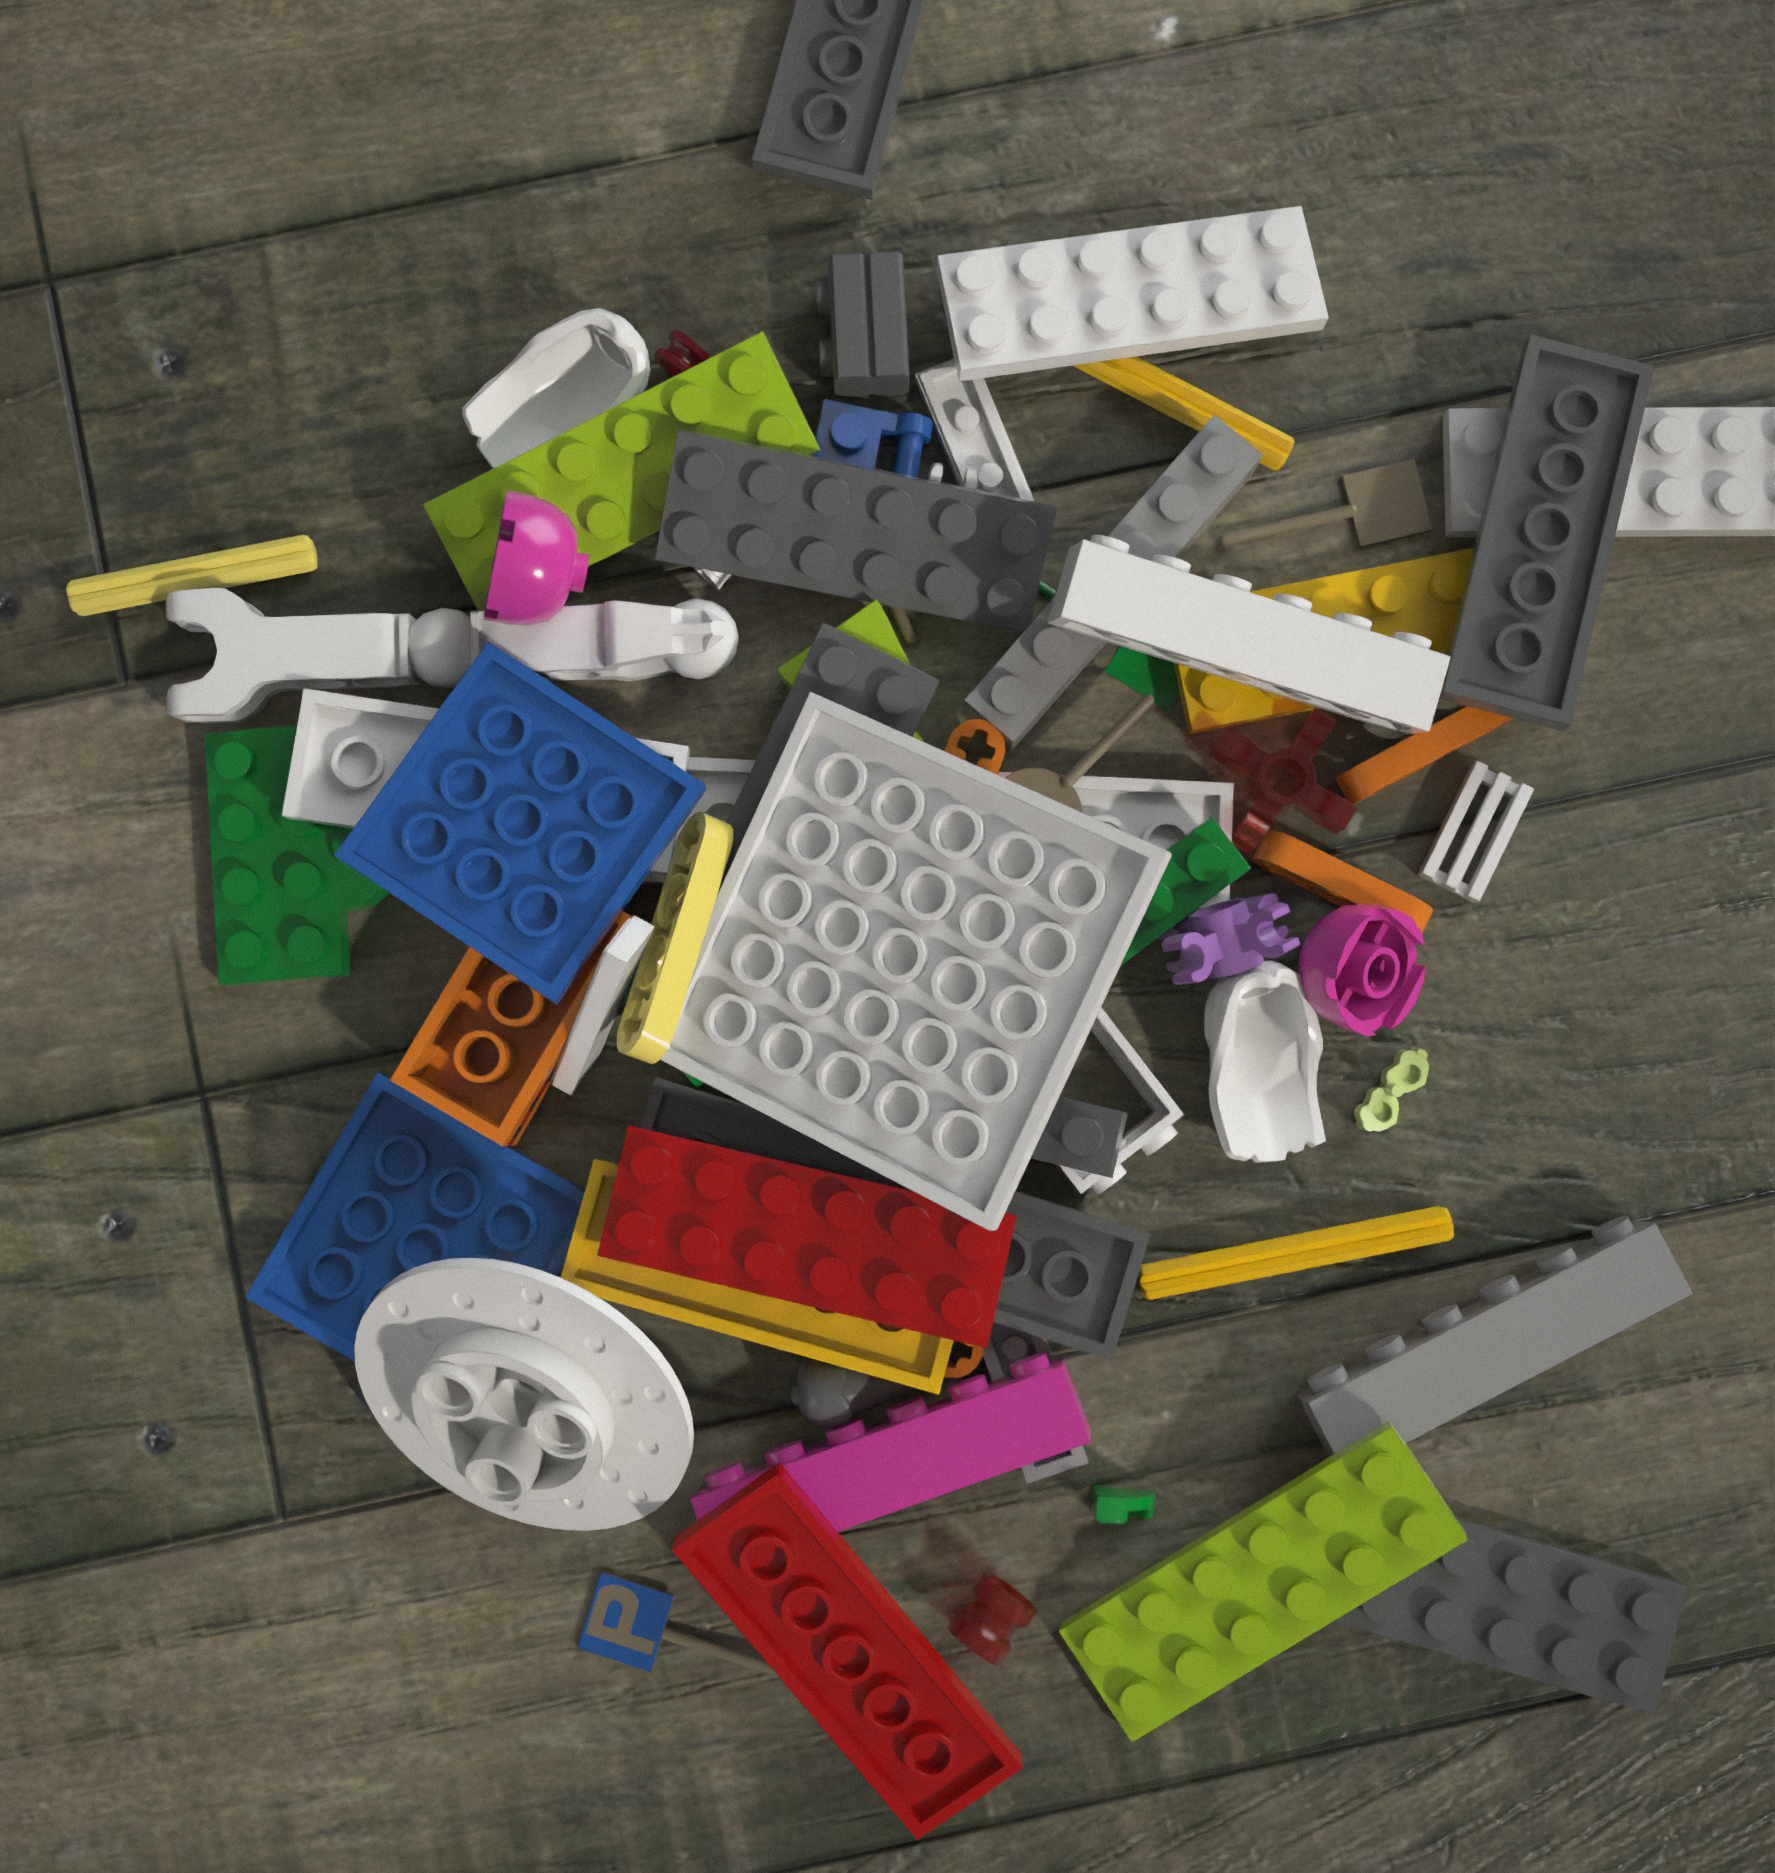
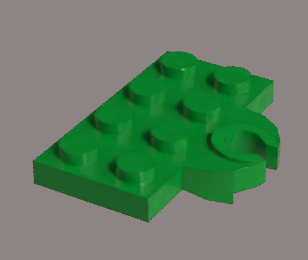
(274, 877)

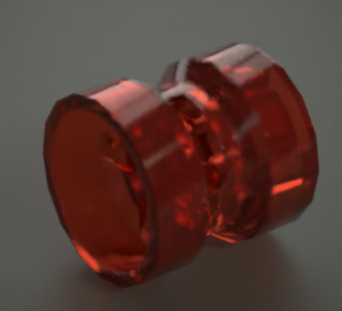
(992, 1618)

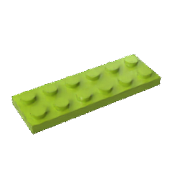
(618, 464)
(1262, 1581)

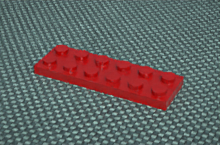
(804, 1236)
(847, 1651)

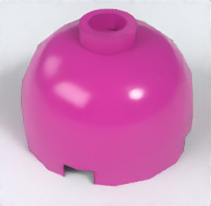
(533, 562)
(1362, 967)

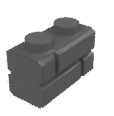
(866, 324)

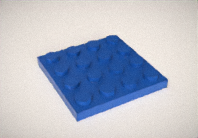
(521, 822)
(403, 1194)

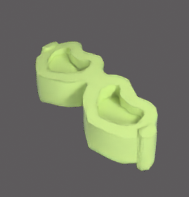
(1402, 1076)

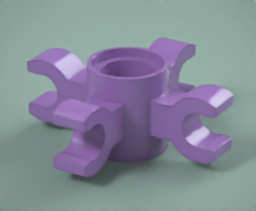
(1227, 938)

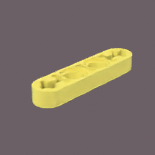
(676, 939)

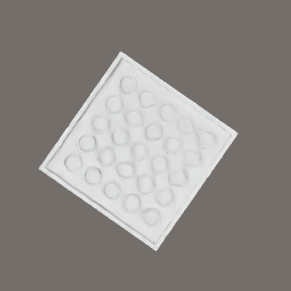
(910, 957)

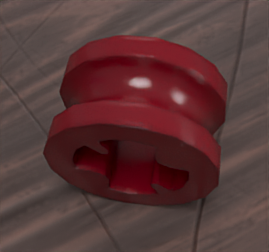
(681, 354)

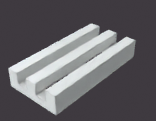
(1498, 785)

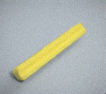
(209, 570)

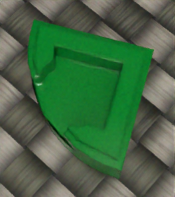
(1116, 1504)

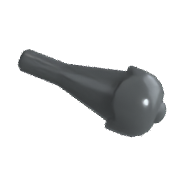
(834, 1393)

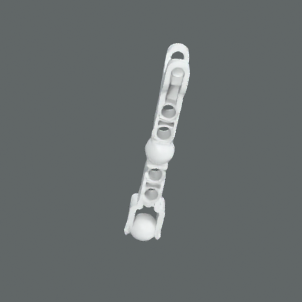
(371, 650)

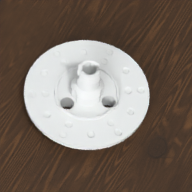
(524, 1394)

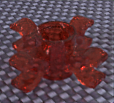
(1321, 805)

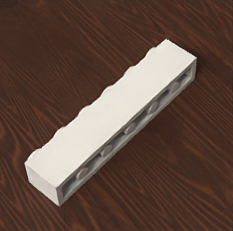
(1249, 637)

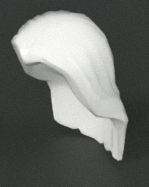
(558, 384)
(1263, 1063)

